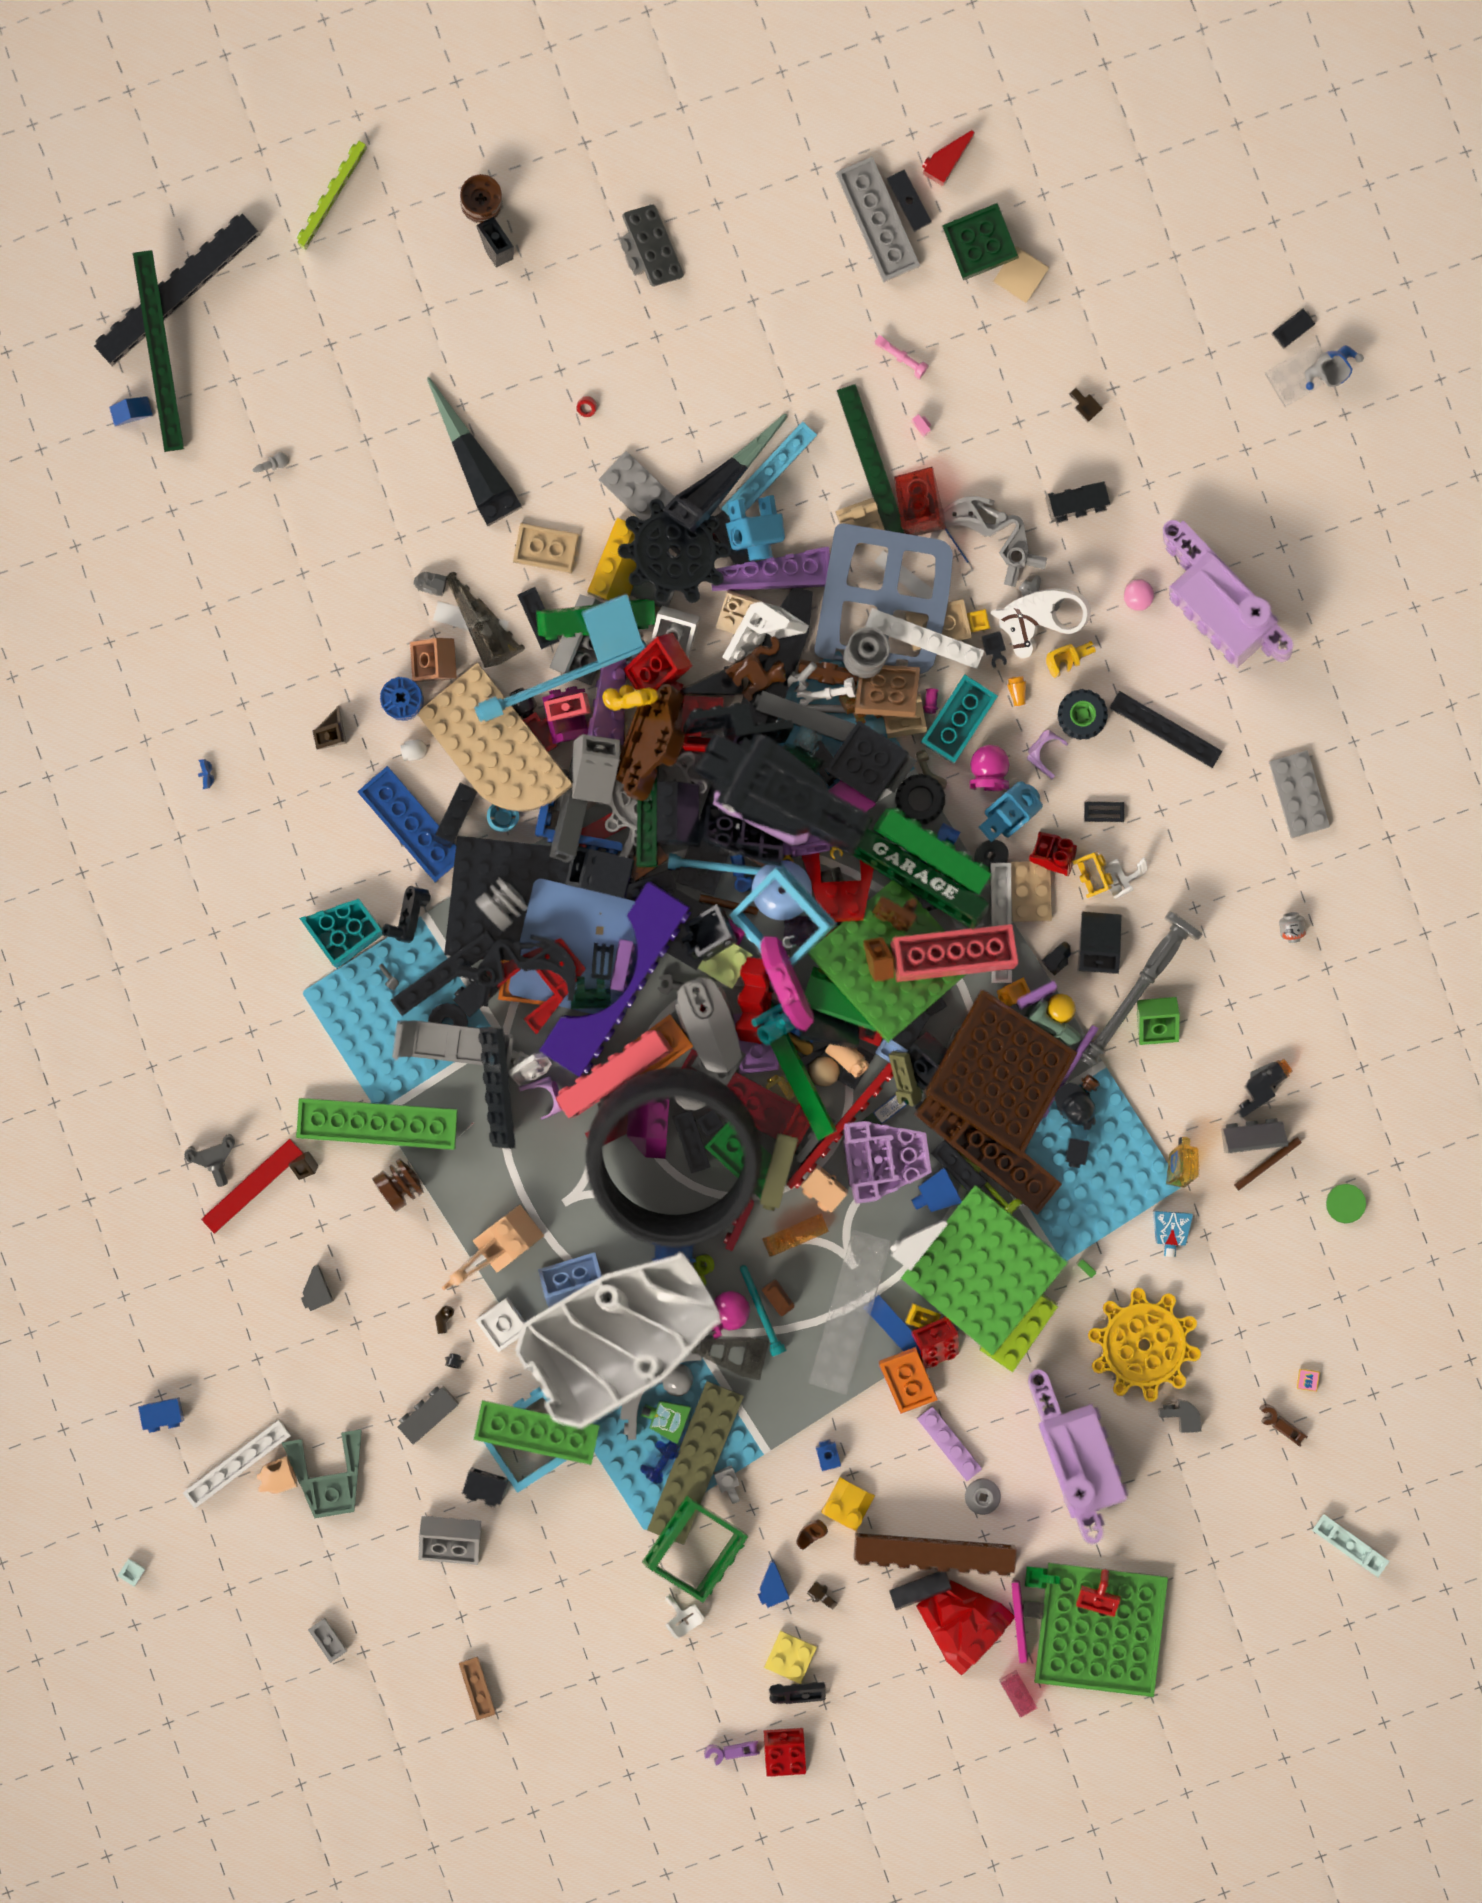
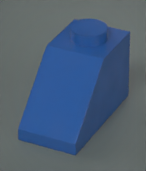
(772, 1587)

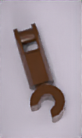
(1282, 1425)

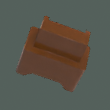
(778, 1297)

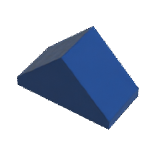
(130, 410)

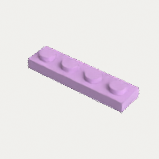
(949, 1443)

